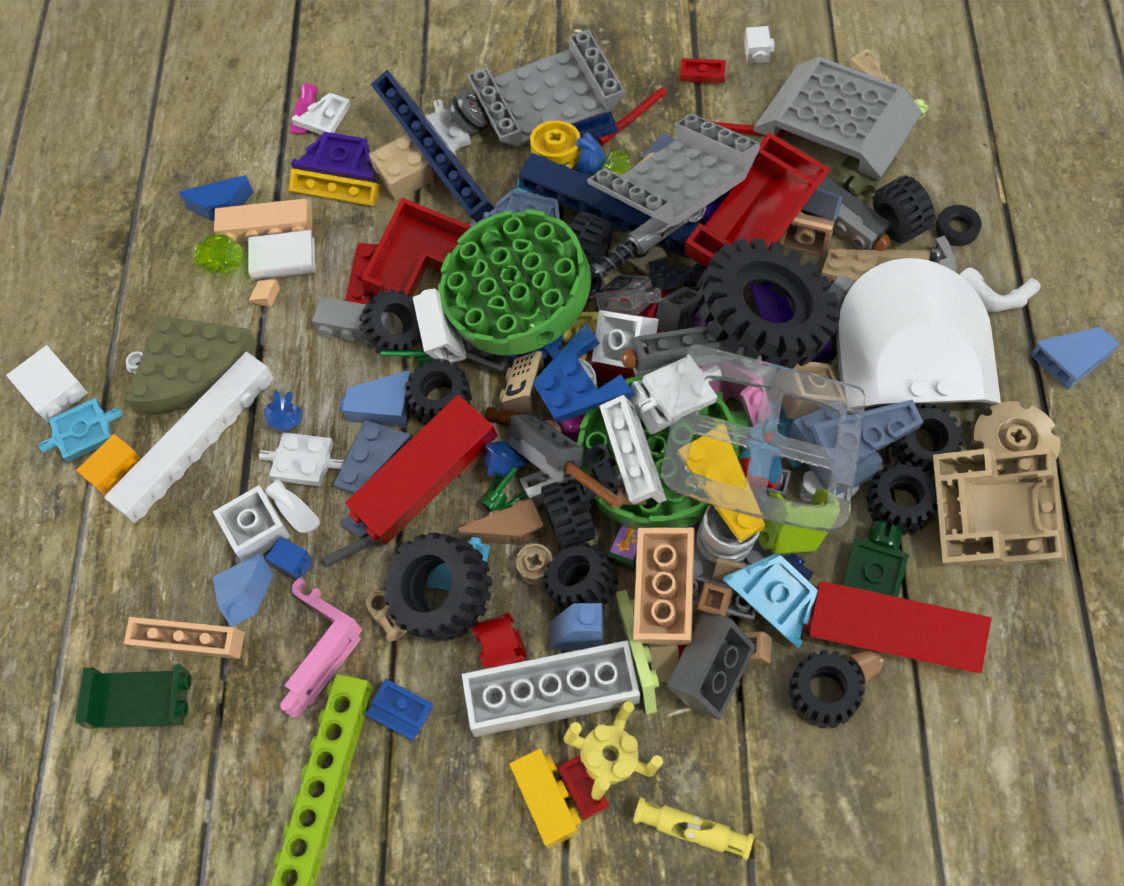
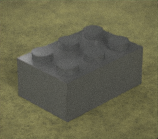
(711, 665)

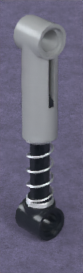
(638, 242)

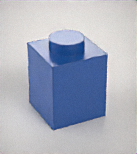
(289, 558)

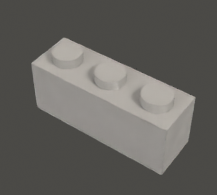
(342, 319)

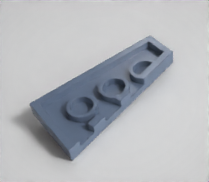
(878, 429)

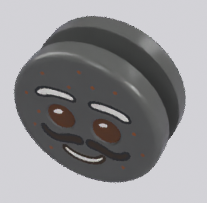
(468, 111)

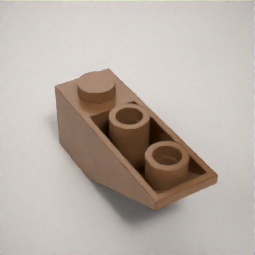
(508, 526)

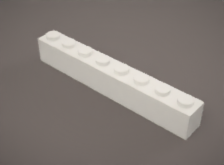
(189, 438)

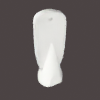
(293, 508)

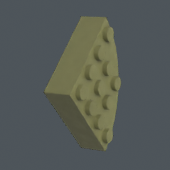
(184, 363)

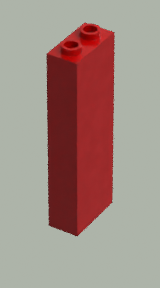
(420, 470)
(899, 626)

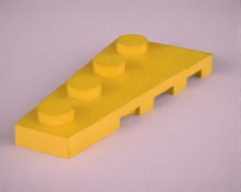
(719, 463)

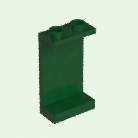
(133, 698)

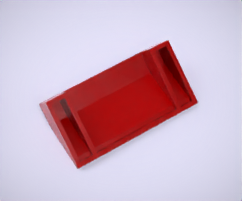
(761, 204)

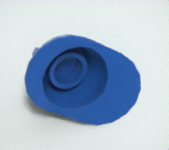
(501, 459)

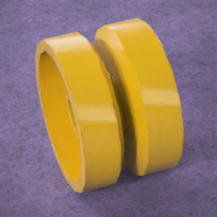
(556, 142)

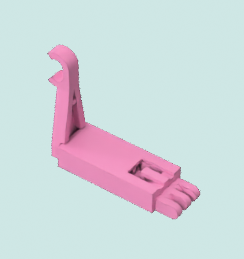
(324, 658)

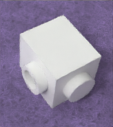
(758, 44)

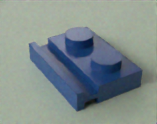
(399, 710)

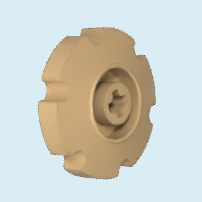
(1011, 423)

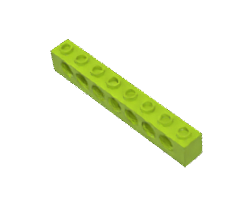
(334, 778)

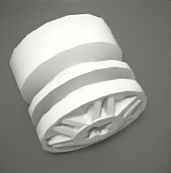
(714, 544)

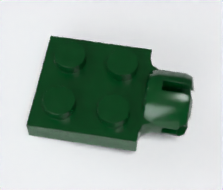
(877, 561)

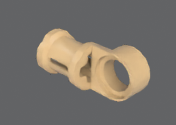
(383, 617)

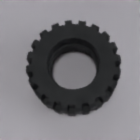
(408, 579)

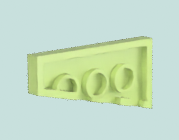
(640, 654)

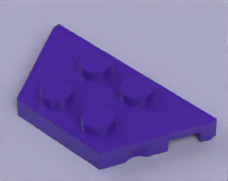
(338, 156)

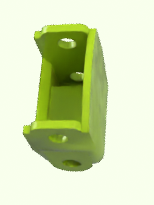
(792, 539)

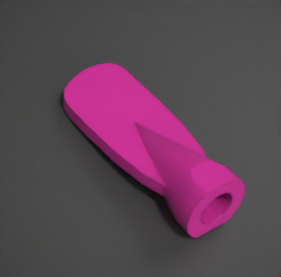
(307, 98)

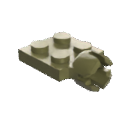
(854, 181)

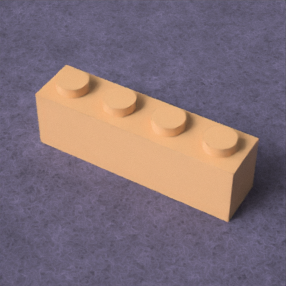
(263, 219)
(184, 637)

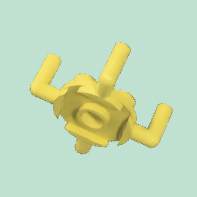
(614, 738)

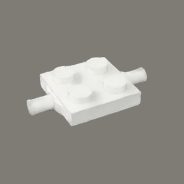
(448, 128)
(664, 388)
(301, 459)

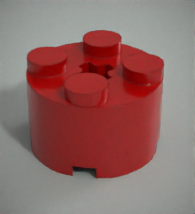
(499, 641)

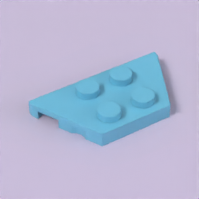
(777, 594)

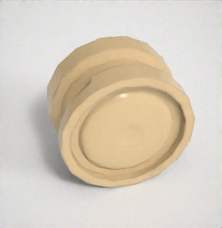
(532, 563)

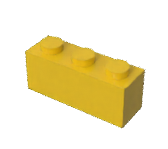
(546, 797)

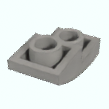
(942, 253)

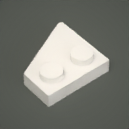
(323, 115)

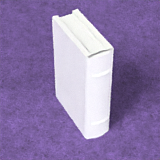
(281, 255)

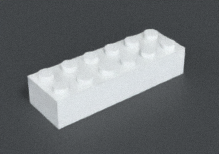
(550, 688)

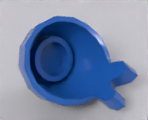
(592, 156)
(283, 414)

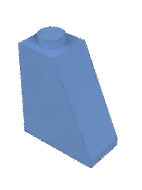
(1075, 354)
(378, 401)
(242, 588)
(577, 627)

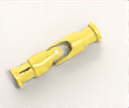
(701, 831)

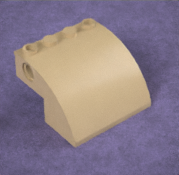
(999, 508)

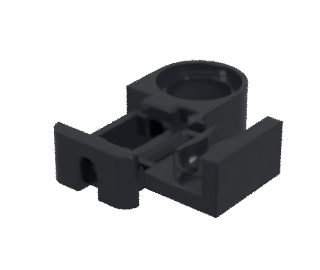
(668, 277)
(603, 473)

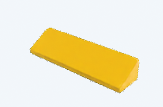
(334, 187)

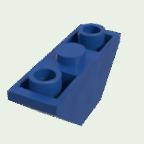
(217, 195)

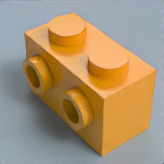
(109, 464)

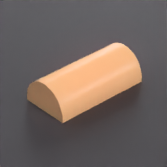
(664, 586)

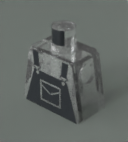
(627, 294)

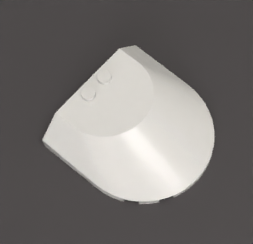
(916, 336)

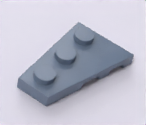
(369, 453)

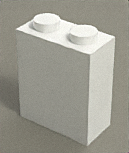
(437, 332)
(47, 384)

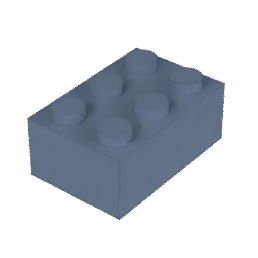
(801, 430)

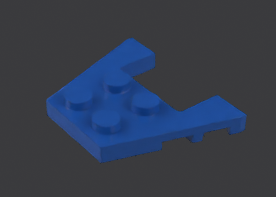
(567, 385)

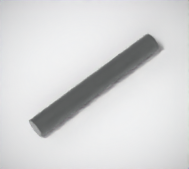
(348, 550)

